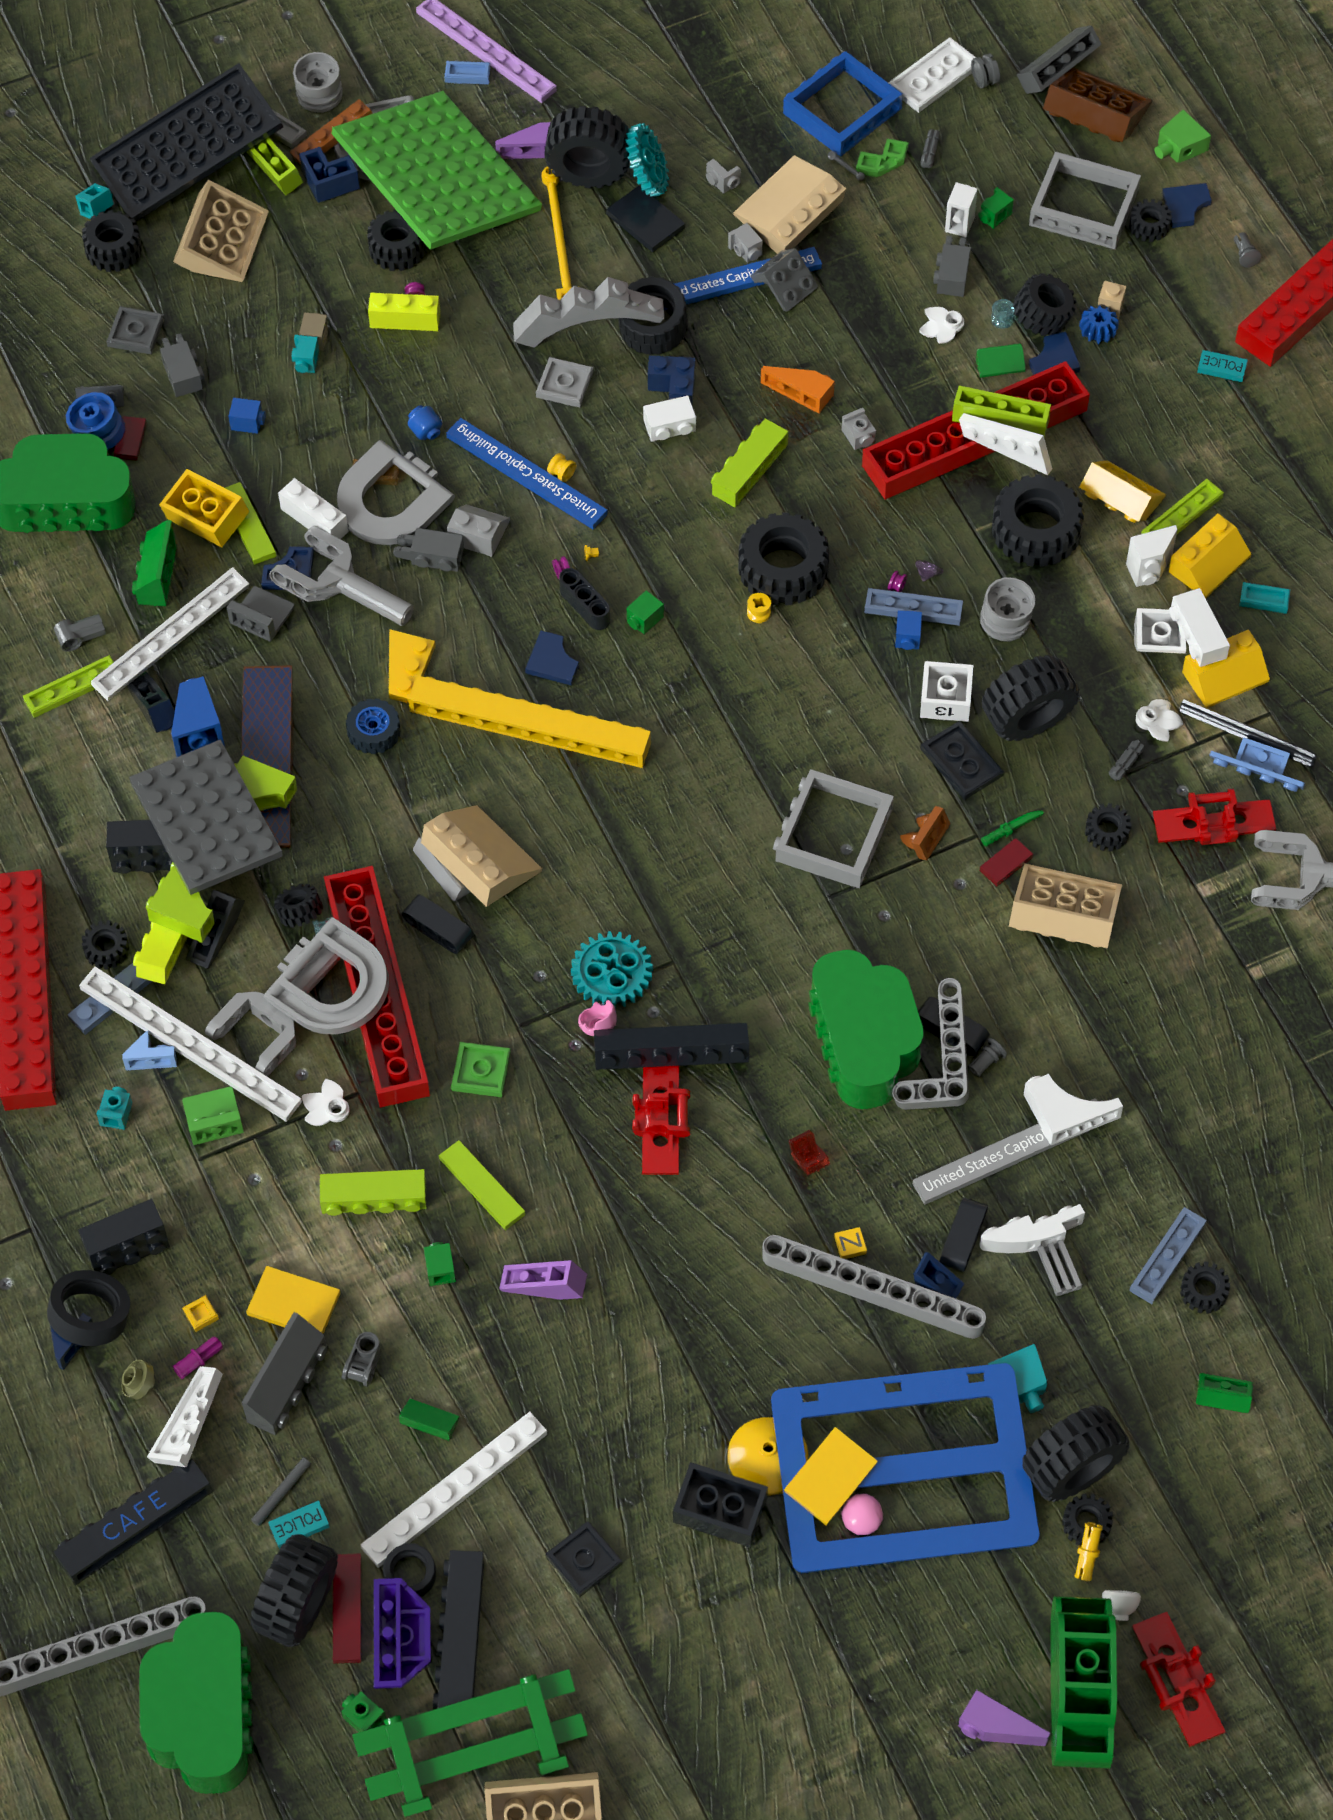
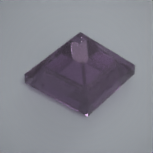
(927, 570)

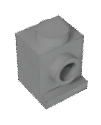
(745, 243)
(858, 429)

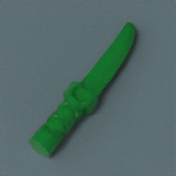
(1007, 828)

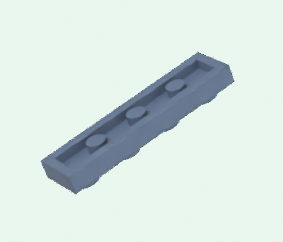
(932, 608)
(92, 1012)
(1168, 1255)

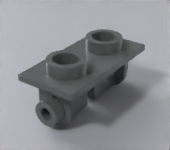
(114, 391)

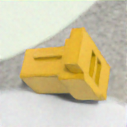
(590, 552)

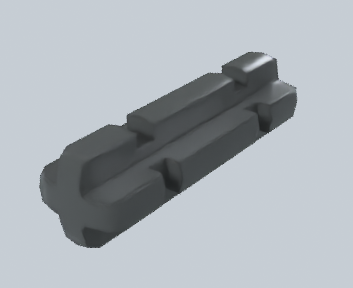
(930, 148)
(1126, 760)

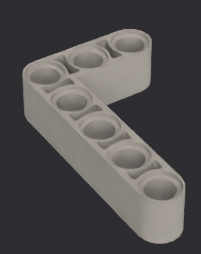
(949, 1055)

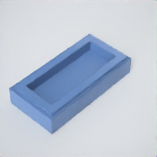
(467, 72)

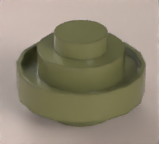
(137, 1379)

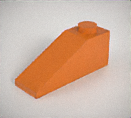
(800, 385)

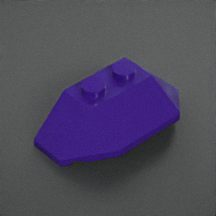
(400, 1633)

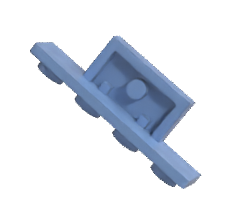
(1260, 760)

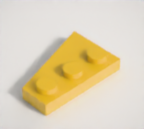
(407, 659)

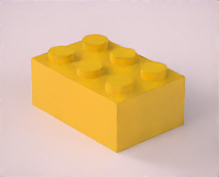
(204, 508)

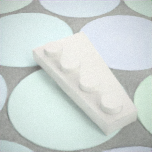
(1012, 442)
(184, 1426)

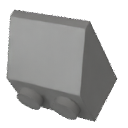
(479, 528)

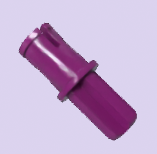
(197, 1357)

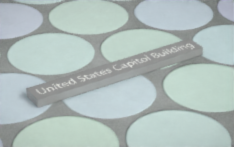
(983, 1163)

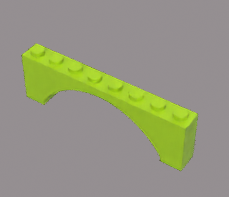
(187, 913)

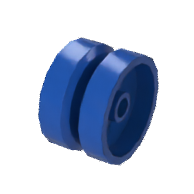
(96, 415)

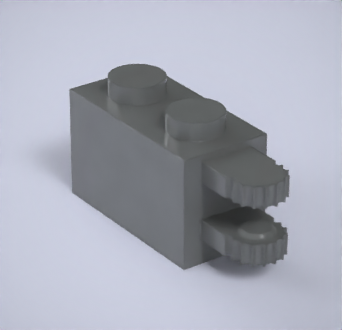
(953, 268)
(181, 366)
(431, 549)

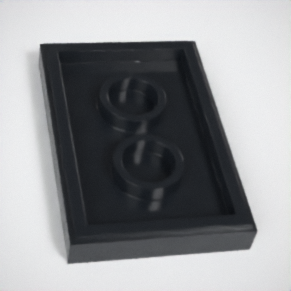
(645, 219)
(962, 760)

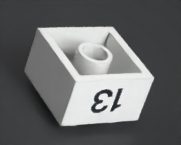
(946, 691)

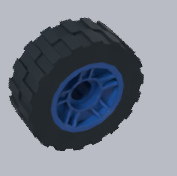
(365, 717)

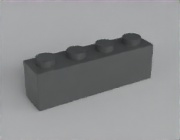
(1059, 59)

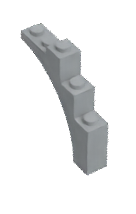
(581, 305)

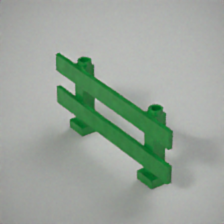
(541, 1737)

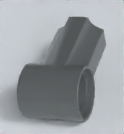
(72, 634)

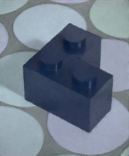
(328, 178)
(672, 376)

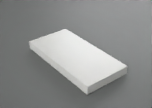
(933, 74)

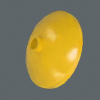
(749, 1459)

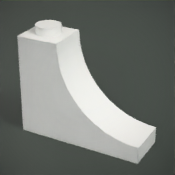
(1063, 1114)

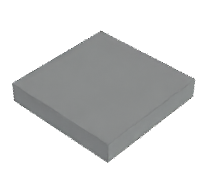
(564, 382)

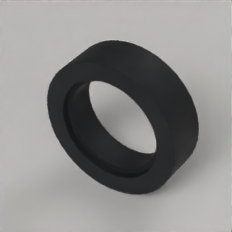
(85, 1332)

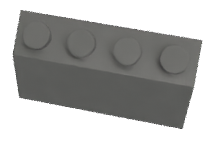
(284, 1375)

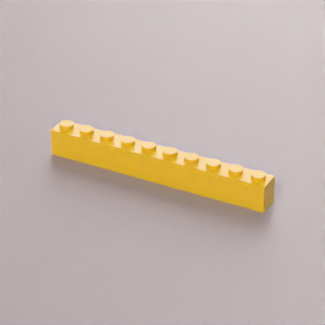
(530, 721)

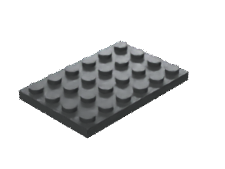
(205, 817)

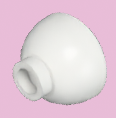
(1123, 1603)

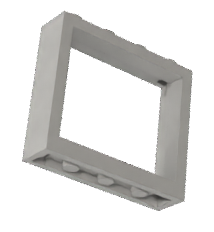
(1080, 227)
(822, 866)

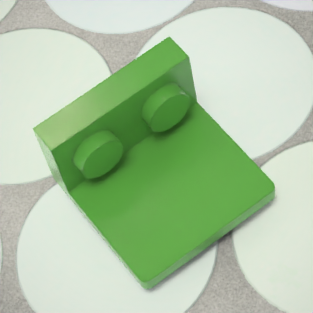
(212, 1115)

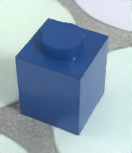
(246, 415)
(908, 629)

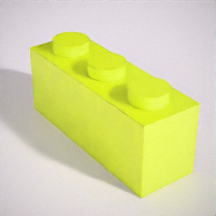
(404, 311)
(158, 953)

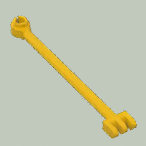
(551, 181)

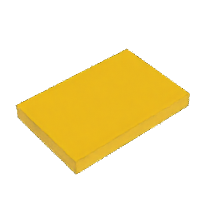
(285, 1293)
(830, 1476)

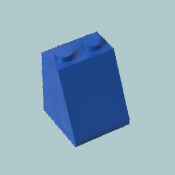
(194, 718)

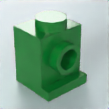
(996, 208)
(369, 1719)

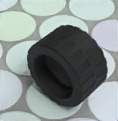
(664, 336)

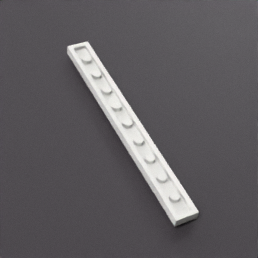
(190, 1044)

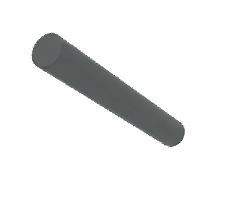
(281, 1491)

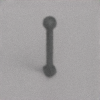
(832, 155)

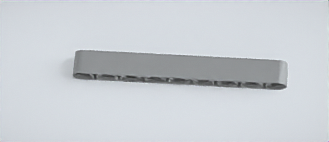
(883, 1295)
(99, 1639)

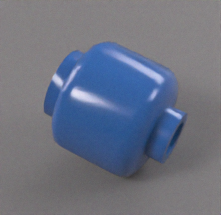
(424, 422)

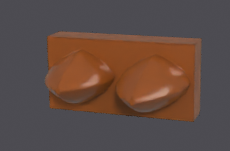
(932, 829)

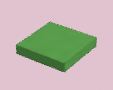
(481, 1069)

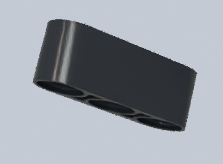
(581, 590)
(437, 924)
(975, 1033)
(963, 1234)

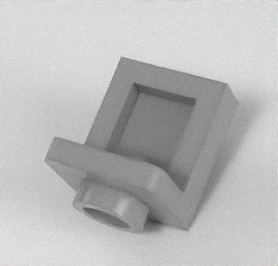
(721, 178)

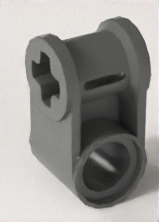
(360, 1363)

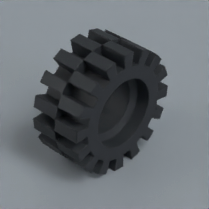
(1152, 210)
(1111, 815)
(298, 905)
(110, 956)
(1201, 1301)
(1086, 1504)

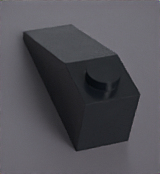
(152, 702)
(225, 913)

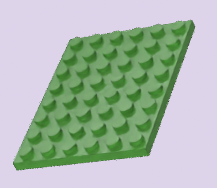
(436, 169)

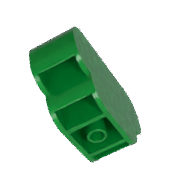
(64, 485)
(865, 1026)
(1083, 1682)
(198, 1703)

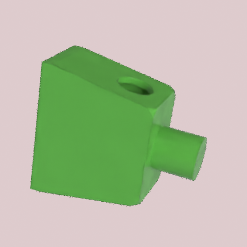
(1182, 138)

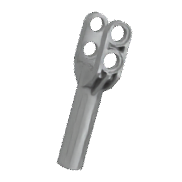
(340, 578)
(1314, 871)
(270, 1015)

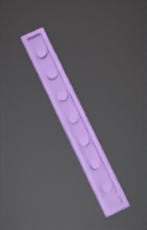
(487, 49)

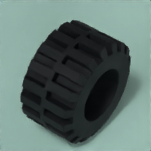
(113, 254)
(394, 254)
(1044, 304)

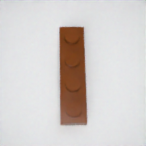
(323, 137)

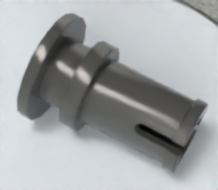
(1248, 253)
(987, 1057)

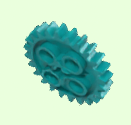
(647, 159)
(611, 969)

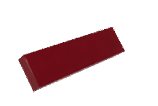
(347, 1609)

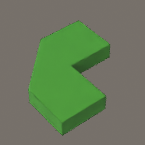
(877, 165)

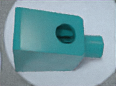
(1029, 1376)

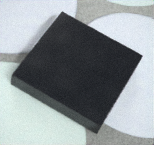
(583, 1559)

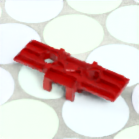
(1213, 827)
(652, 1119)
(1184, 1675)

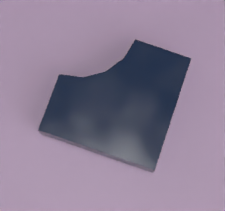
(1185, 202)
(1056, 351)
(297, 558)
(550, 660)

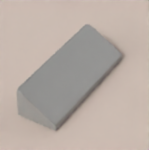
(444, 877)

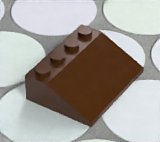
(1096, 104)

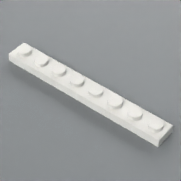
(169, 634)
(454, 1488)

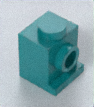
(94, 200)
(305, 353)
(115, 1115)

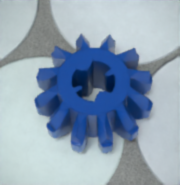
(1099, 324)

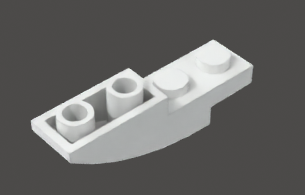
(1023, 1236)

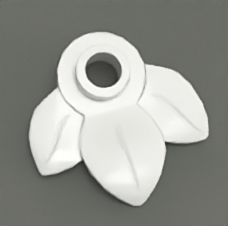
(941, 324)
(1158, 719)
(322, 1104)

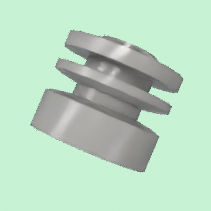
(318, 82)
(1007, 609)

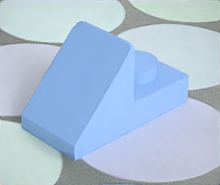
(142, 1056)

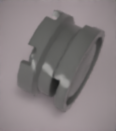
(985, 70)

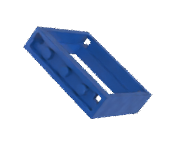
(861, 127)

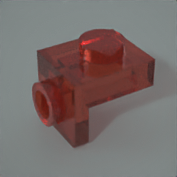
(808, 1153)

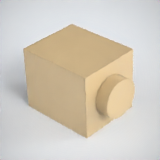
(1112, 296)

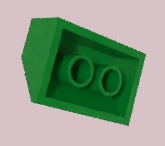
(156, 565)

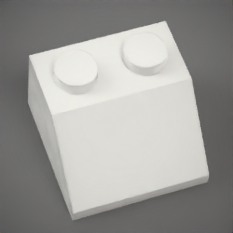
(1150, 555)
(1157, 632)

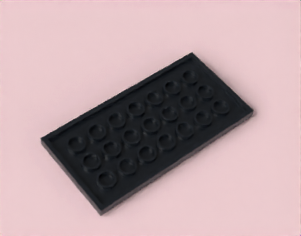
(186, 142)

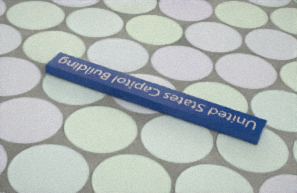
(735, 279)
(527, 473)

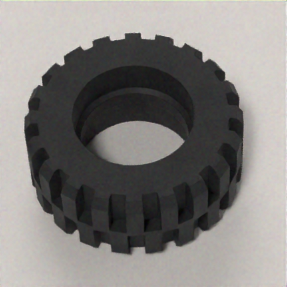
(589, 128)
(1042, 496)
(790, 534)
(1030, 697)
(1075, 1453)
(294, 1590)

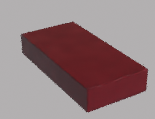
(131, 442)
(1006, 862)

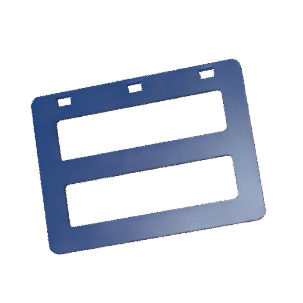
(916, 1389)

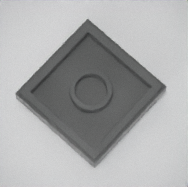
(135, 330)

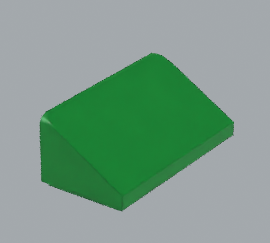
(1000, 360)
(1224, 1393)
(428, 1419)

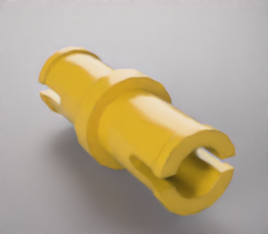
(1088, 1551)

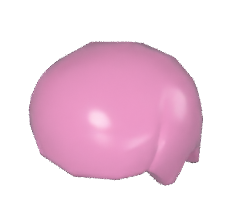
(598, 1018)
(862, 1514)

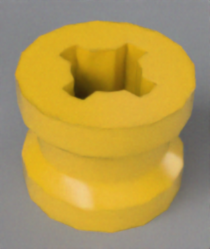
(561, 467)
(761, 613)

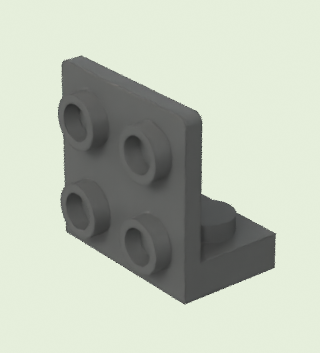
(786, 277)
(260, 613)

